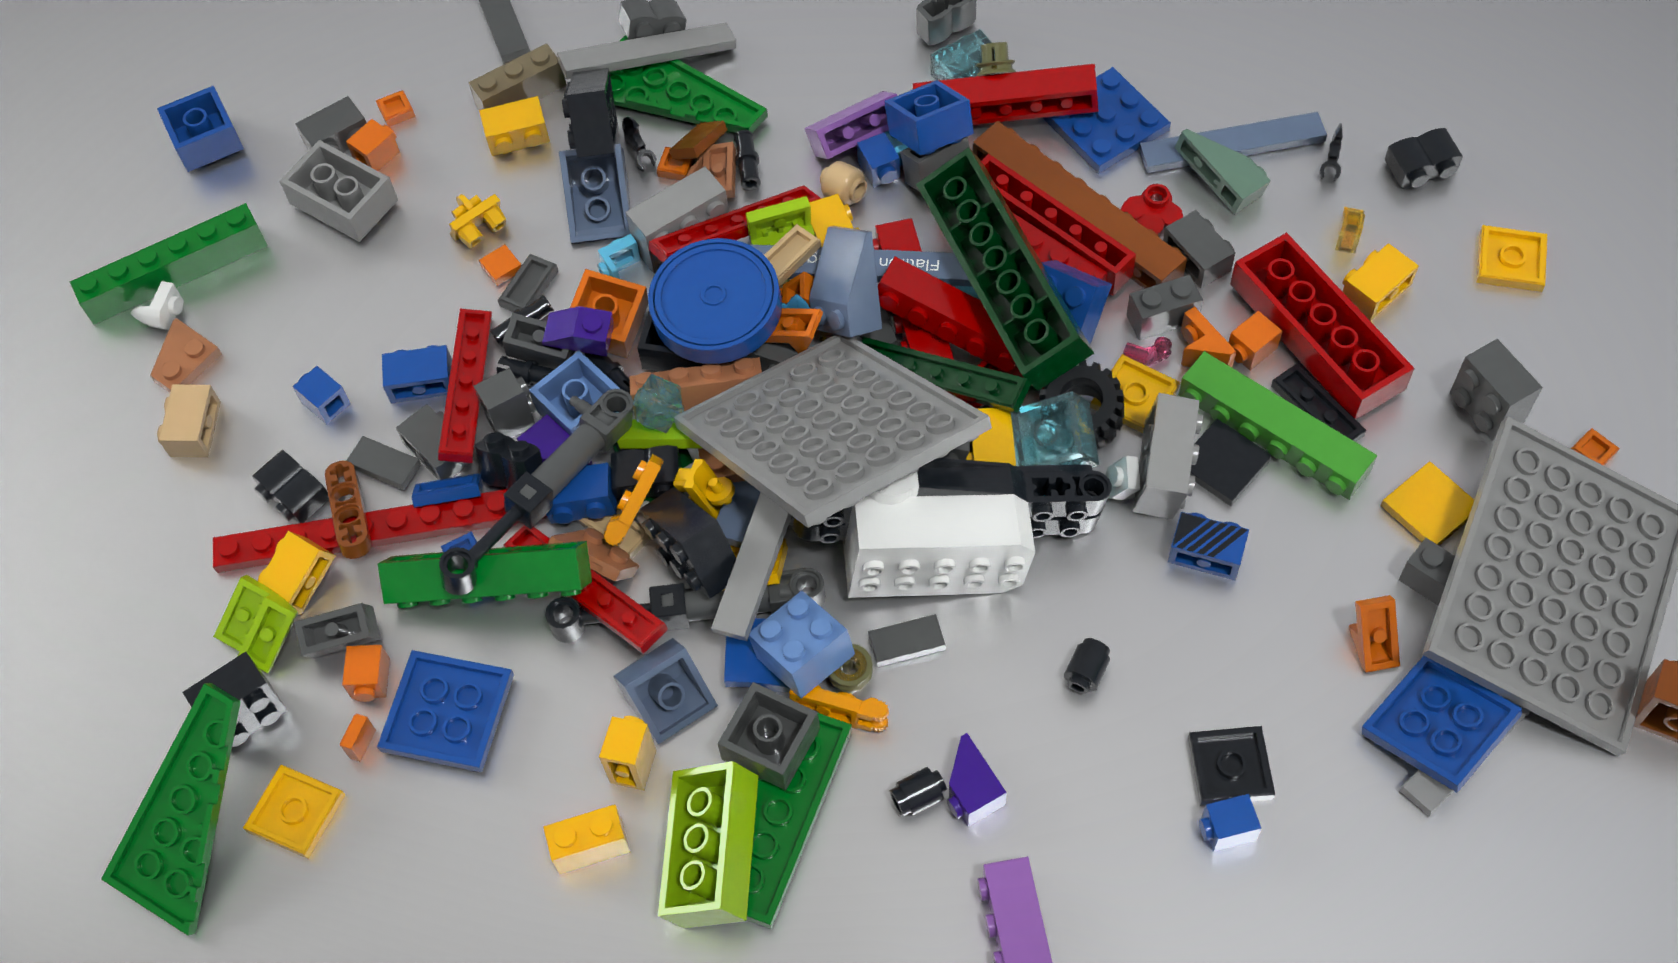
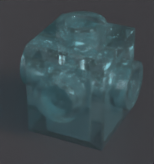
(658, 403)

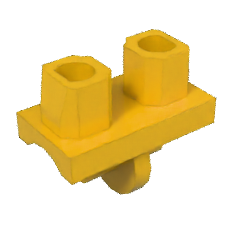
(472, 214)
(705, 487)

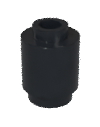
(1087, 666)
(918, 791)

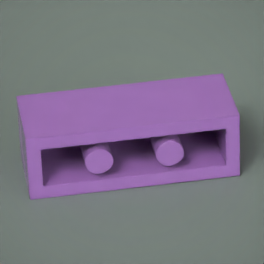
(849, 126)
(1014, 912)

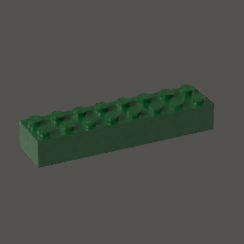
(1004, 270)

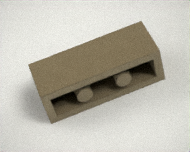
(522, 78)

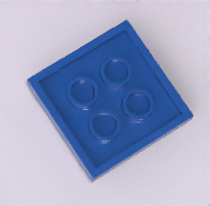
(1118, 127)
(446, 711)
(1441, 722)

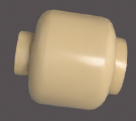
(843, 180)

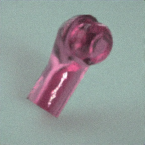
(1149, 356)

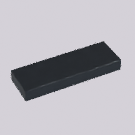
(1305, 393)

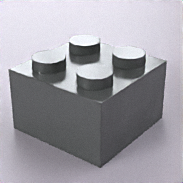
(1494, 387)
(769, 735)

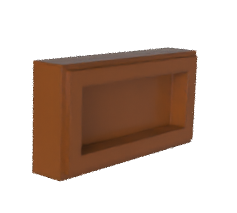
(698, 140)

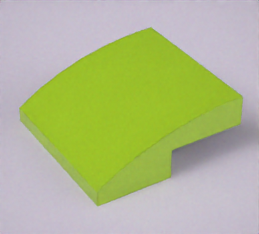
(771, 223)
(256, 622)

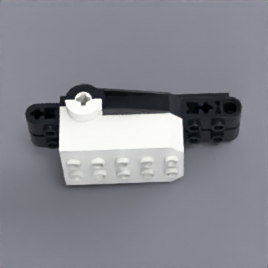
(959, 526)

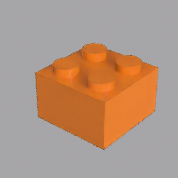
(622, 298)

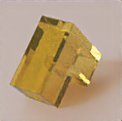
(1350, 230)

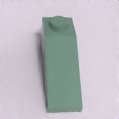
(1225, 171)

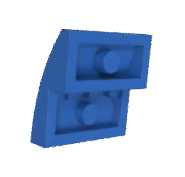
(744, 667)

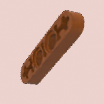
(344, 509)

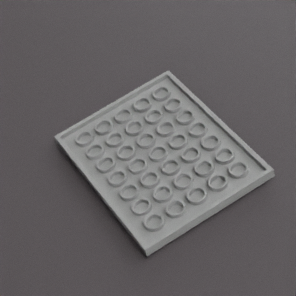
(830, 427)
(1559, 586)

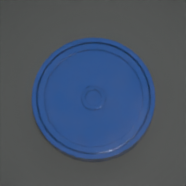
(715, 301)

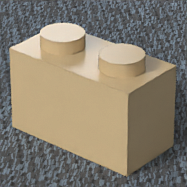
(189, 420)

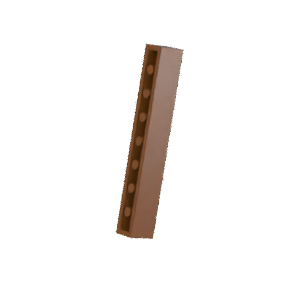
(1155, 259)

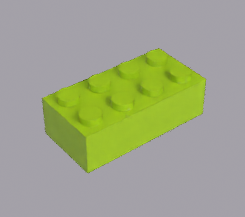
(708, 845)

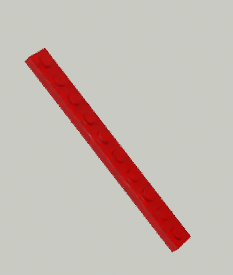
(385, 528)

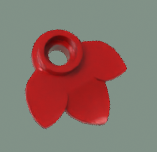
(1152, 213)

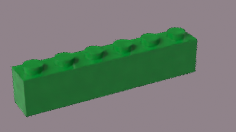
(172, 260)
(500, 574)

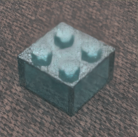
(1055, 432)

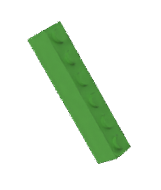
(1278, 426)

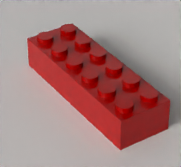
(1322, 326)

